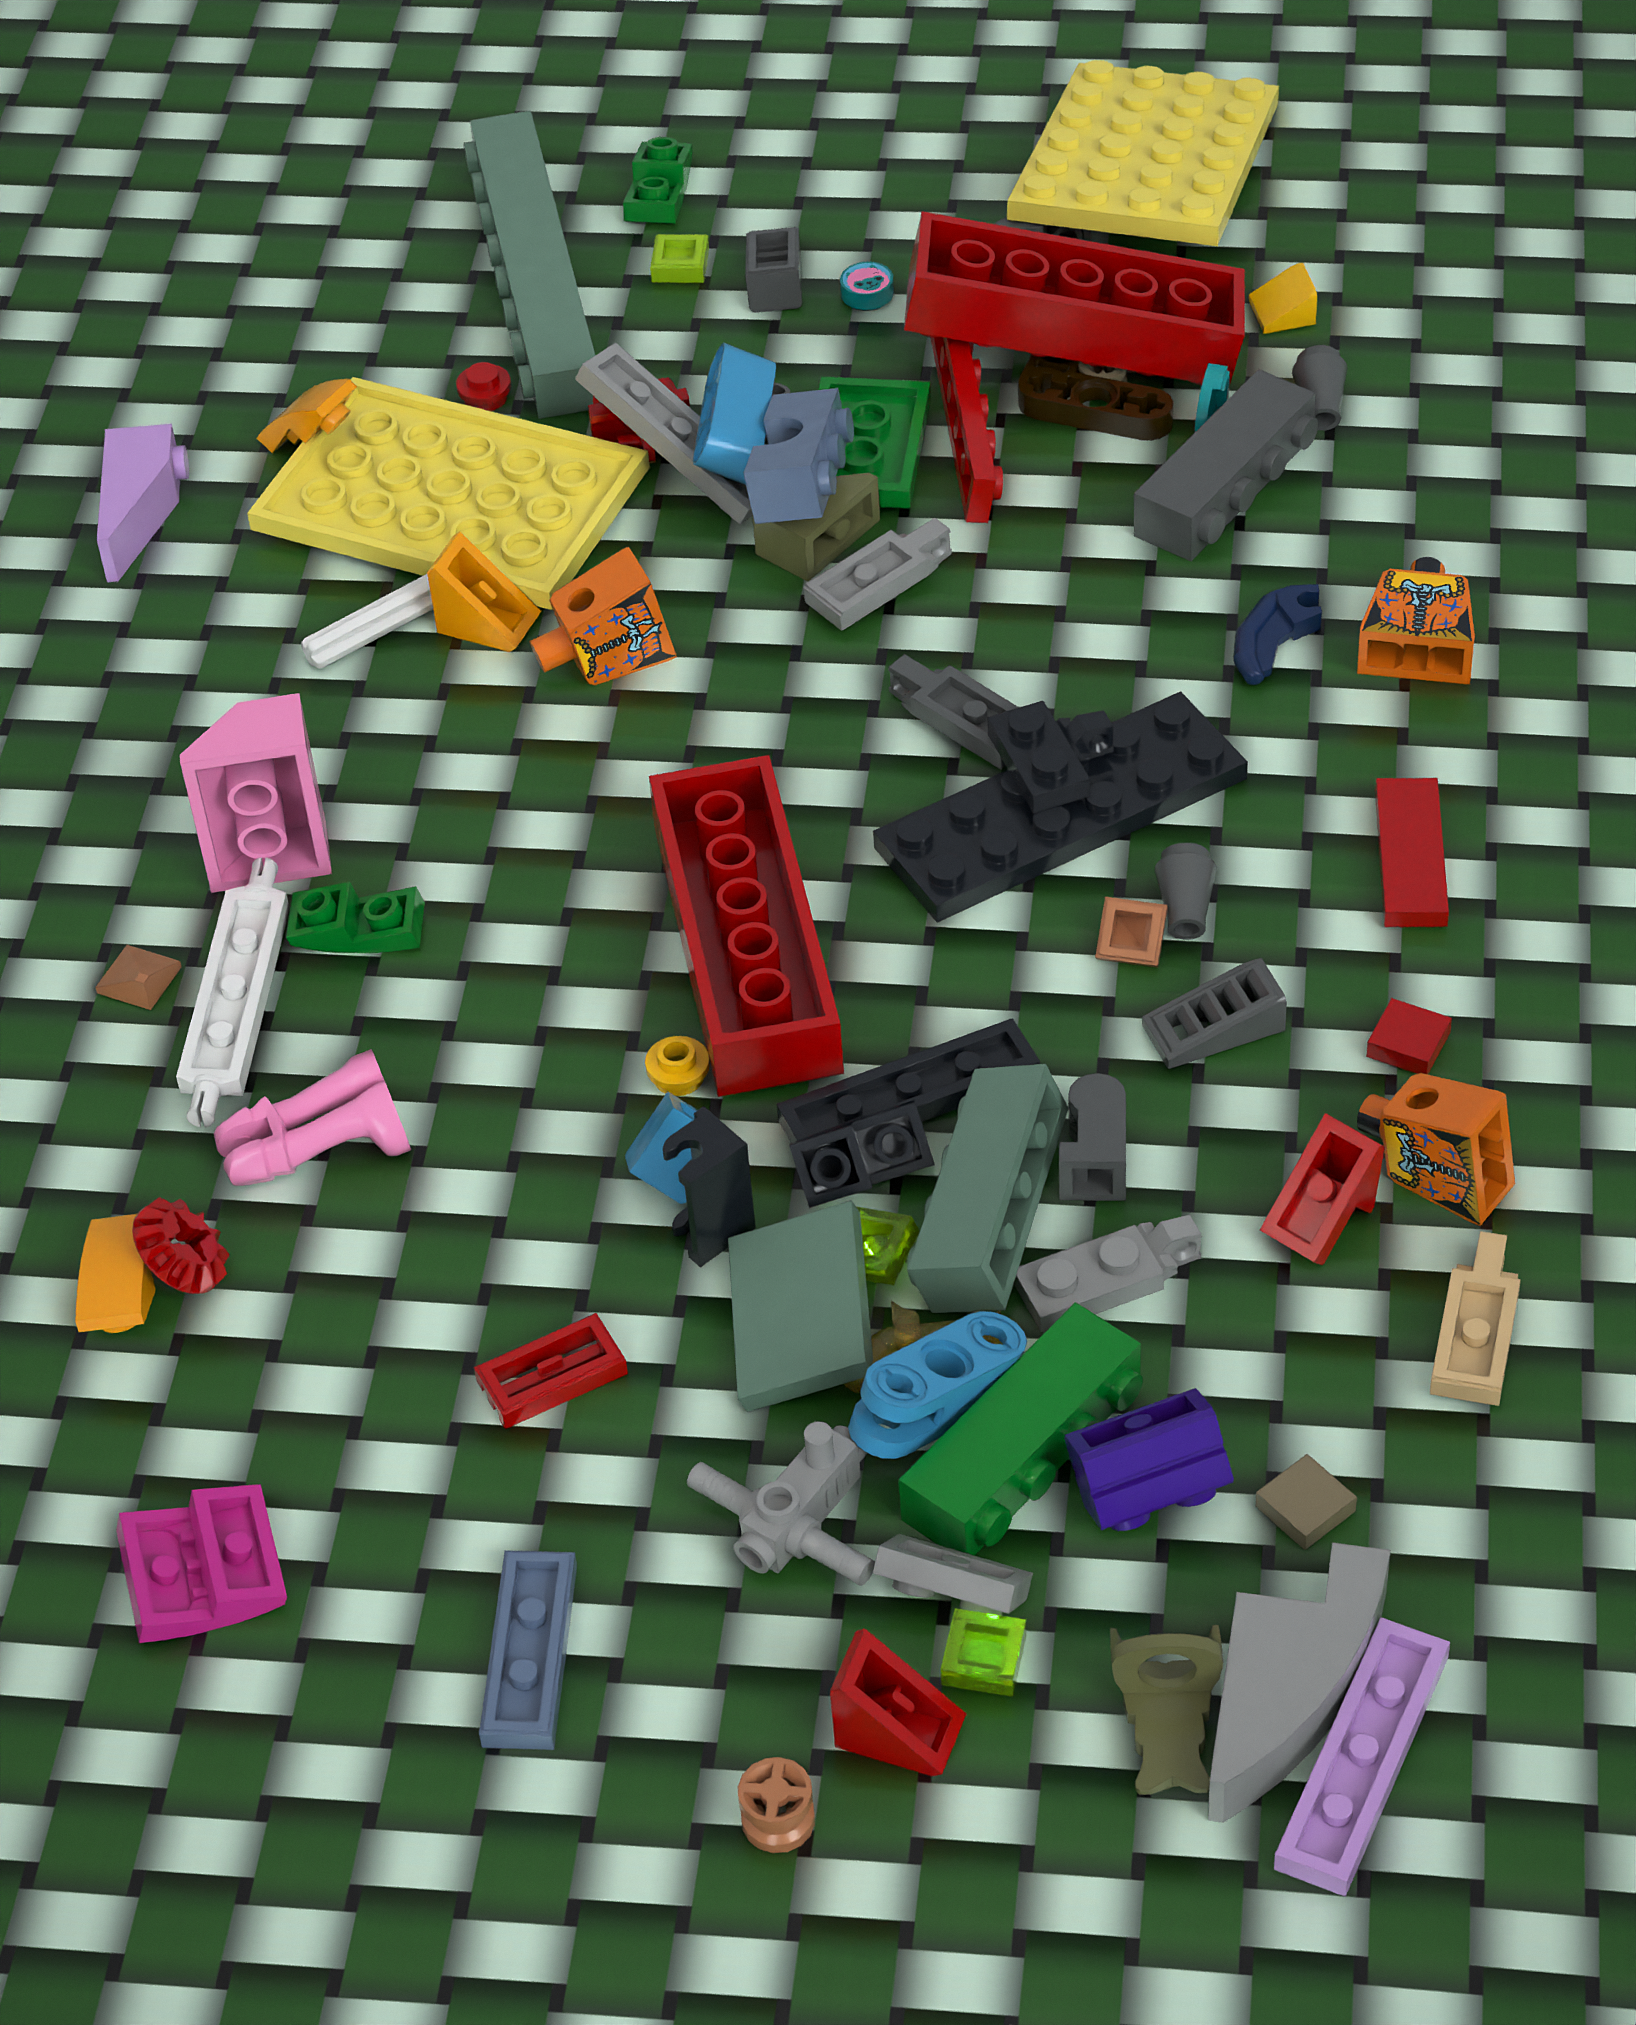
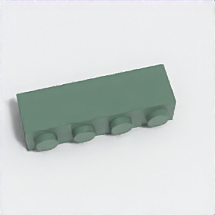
(988, 1189)

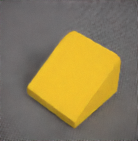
(1285, 301)

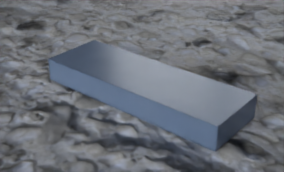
(528, 1650)

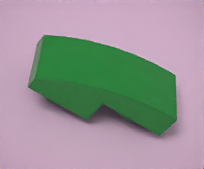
(659, 181)
(341, 922)

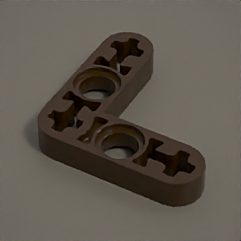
(1048, 385)

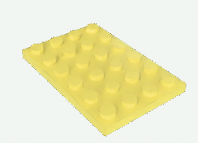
(1145, 153)
(423, 468)

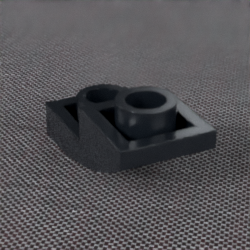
(861, 1153)

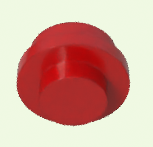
(484, 386)

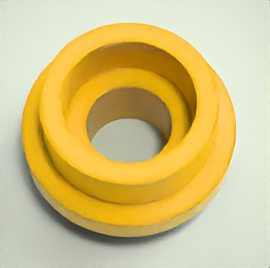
(677, 1064)

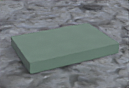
(799, 1306)

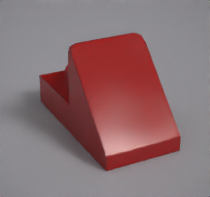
(1325, 1187)

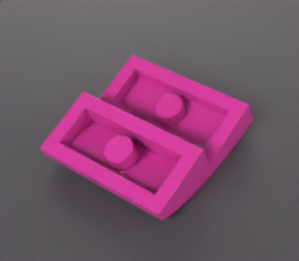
(200, 1563)

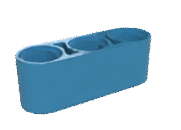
(733, 411)

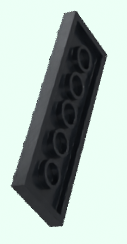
(993, 841)

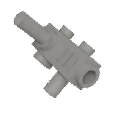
(788, 1513)

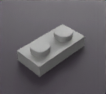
(928, 1568)

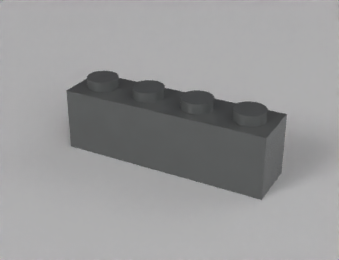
(1225, 465)

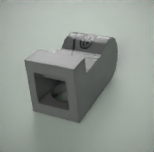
(1096, 1160)

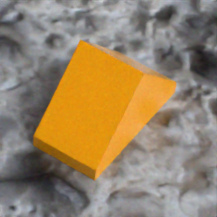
(476, 599)

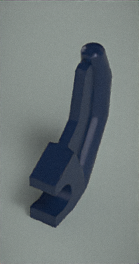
(1272, 621)

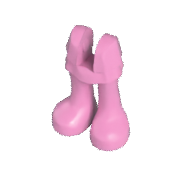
(266, 1145)

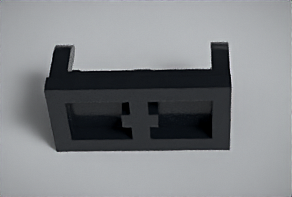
(714, 1183)

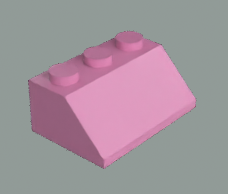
(257, 794)

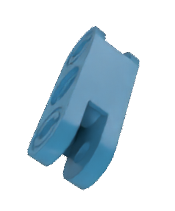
(932, 1383)

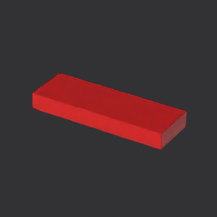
(1411, 852)

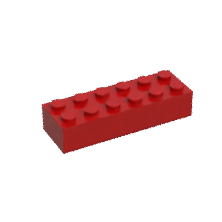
(1073, 299)
(746, 926)

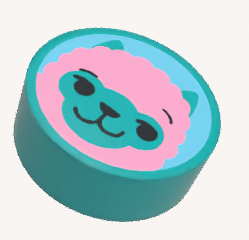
(867, 285)

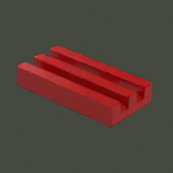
(556, 1377)

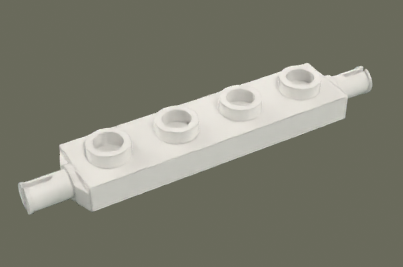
(233, 993)

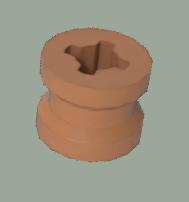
(760, 1795)

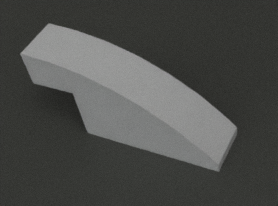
(1290, 1676)

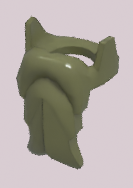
(1168, 1704)

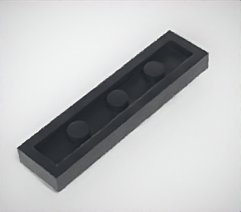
(931, 1077)

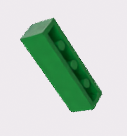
(1015, 1432)

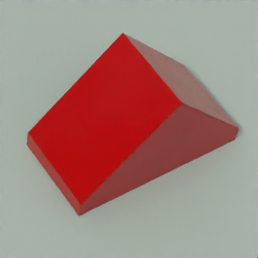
(891, 1710)

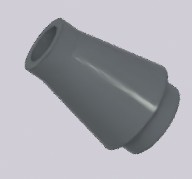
(1323, 372)
(1186, 886)

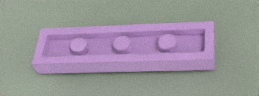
(1362, 1757)

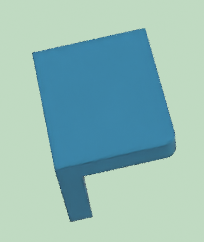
(646, 1154)

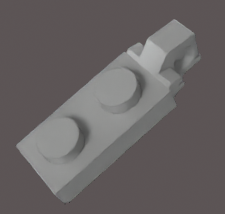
(877, 573)
(1107, 1269)

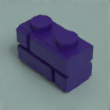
(1149, 1460)

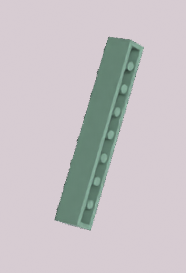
(534, 261)

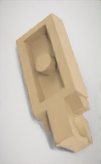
(1477, 1326)

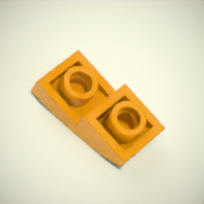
(314, 410)
(112, 1279)

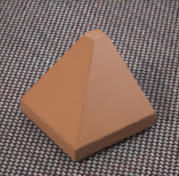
(1131, 932)
(138, 977)

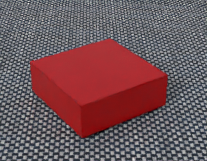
(1409, 1037)

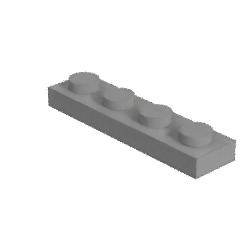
(660, 421)

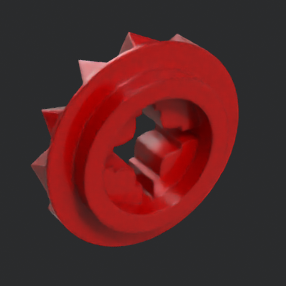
(186, 1267)

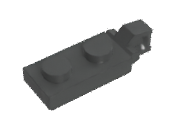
(949, 704)

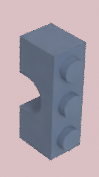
(802, 456)

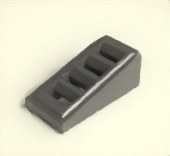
(773, 269)
(1233, 990)

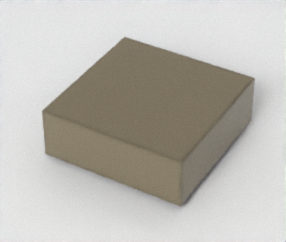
(1306, 1501)

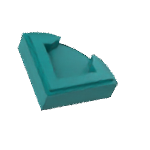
(1213, 393)

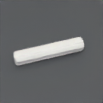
(368, 623)

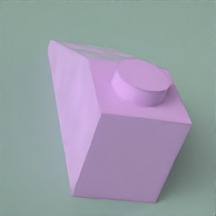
(137, 491)

